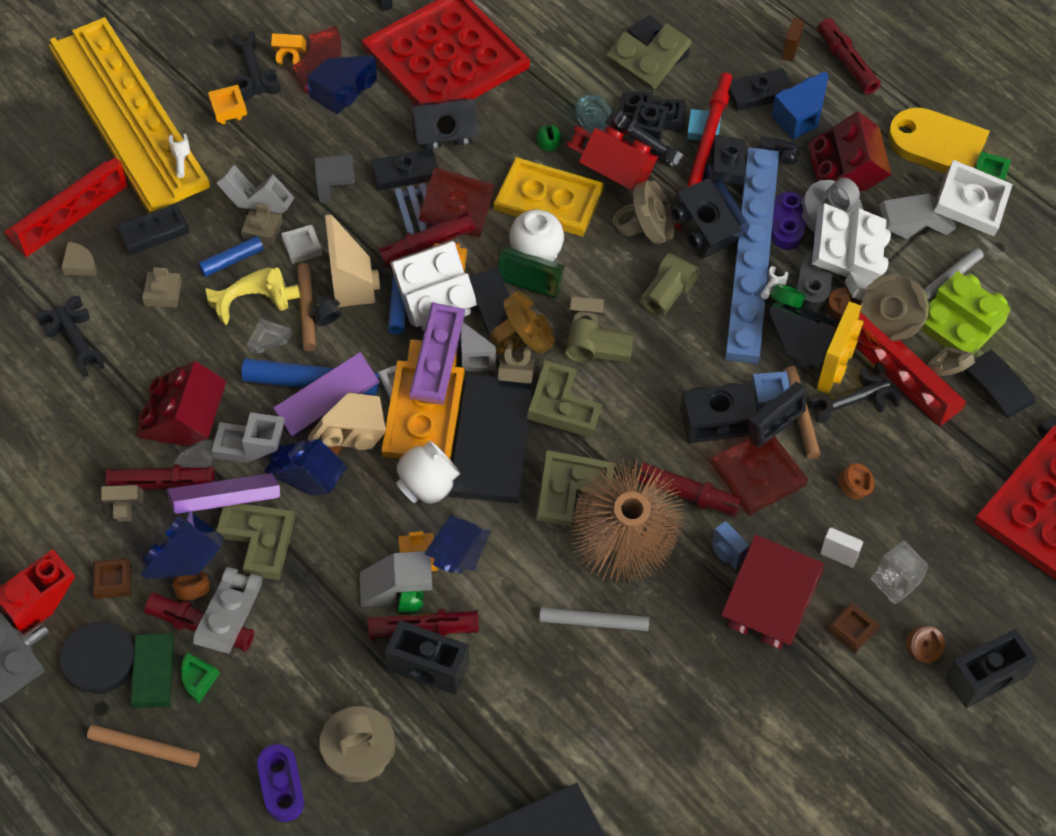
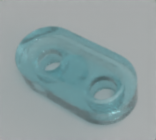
(592, 105)

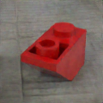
(35, 591)

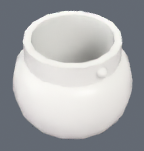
(537, 234)
(426, 473)

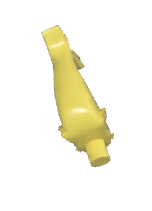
(264, 281)

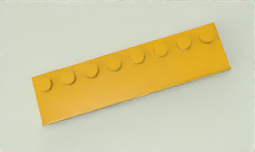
(126, 114)

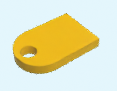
(936, 139)

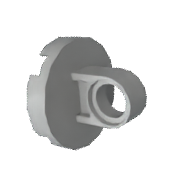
(839, 194)

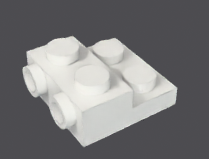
(973, 197)
(850, 242)
(432, 277)

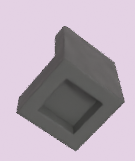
(331, 172)

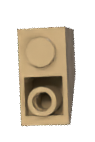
(352, 422)

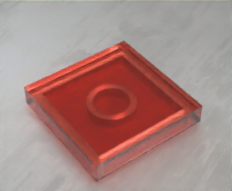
(454, 194)
(759, 473)

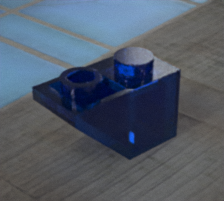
(341, 80)
(306, 466)
(458, 545)
(185, 551)

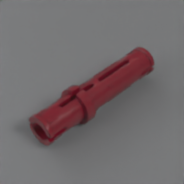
(841, 46)
(427, 238)
(160, 477)
(693, 491)
(185, 616)
(439, 622)

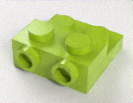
(965, 314)

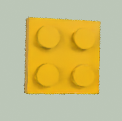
(841, 348)

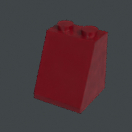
(772, 592)

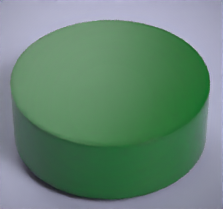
(788, 295)

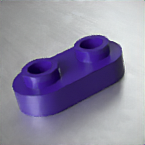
(788, 216)
(280, 784)

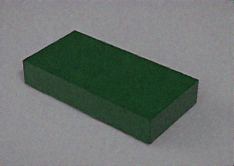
(530, 272)
(152, 670)

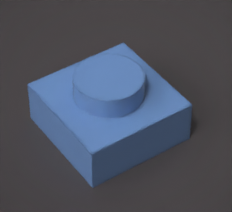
(768, 386)
(729, 545)

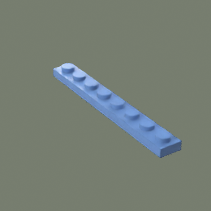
(752, 257)

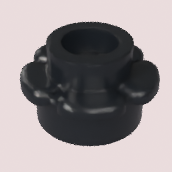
(325, 311)

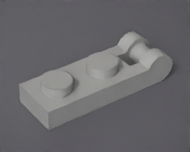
(227, 611)

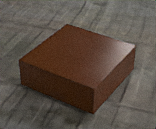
(793, 39)
(112, 578)
(853, 627)

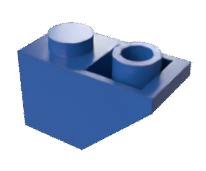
(801, 106)

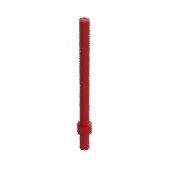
(717, 103)

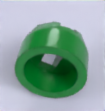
(542, 137)
(410, 602)

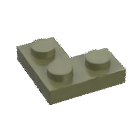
(649, 62)
(556, 406)
(562, 479)
(265, 530)

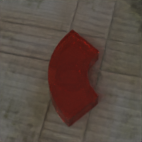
(323, 46)

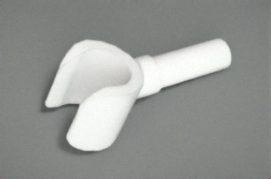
(179, 151)
(771, 281)

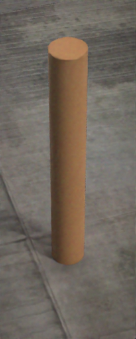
(306, 302)
(804, 421)
(143, 745)

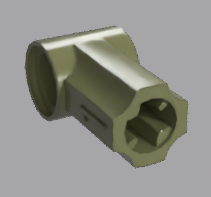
(672, 279)
(590, 342)

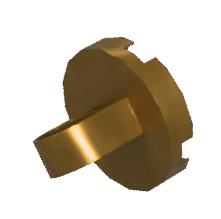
(522, 327)

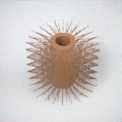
(626, 522)

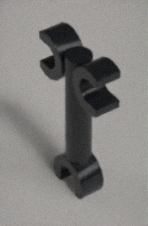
(256, 82)
(628, 126)
(66, 318)
(871, 387)

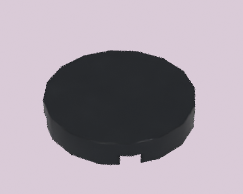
(97, 657)

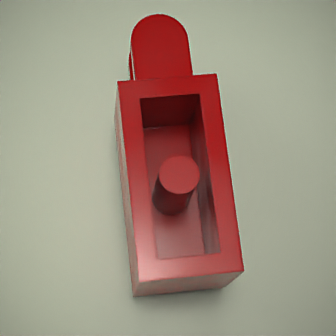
(614, 156)

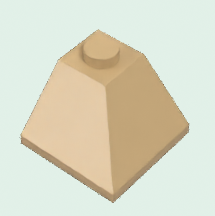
(350, 267)

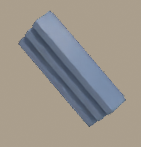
(411, 194)

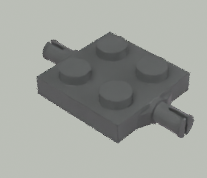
(17, 657)

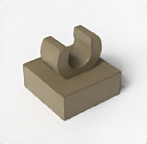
(262, 224)
(162, 288)
(587, 307)
(516, 368)
(122, 500)

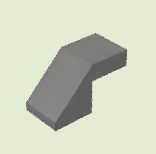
(246, 196)
(912, 213)
(476, 351)
(248, 442)
(395, 574)

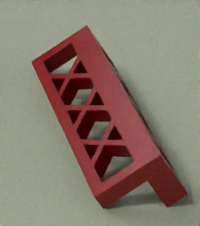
(67, 207)
(909, 373)

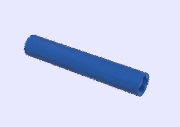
(287, 374)

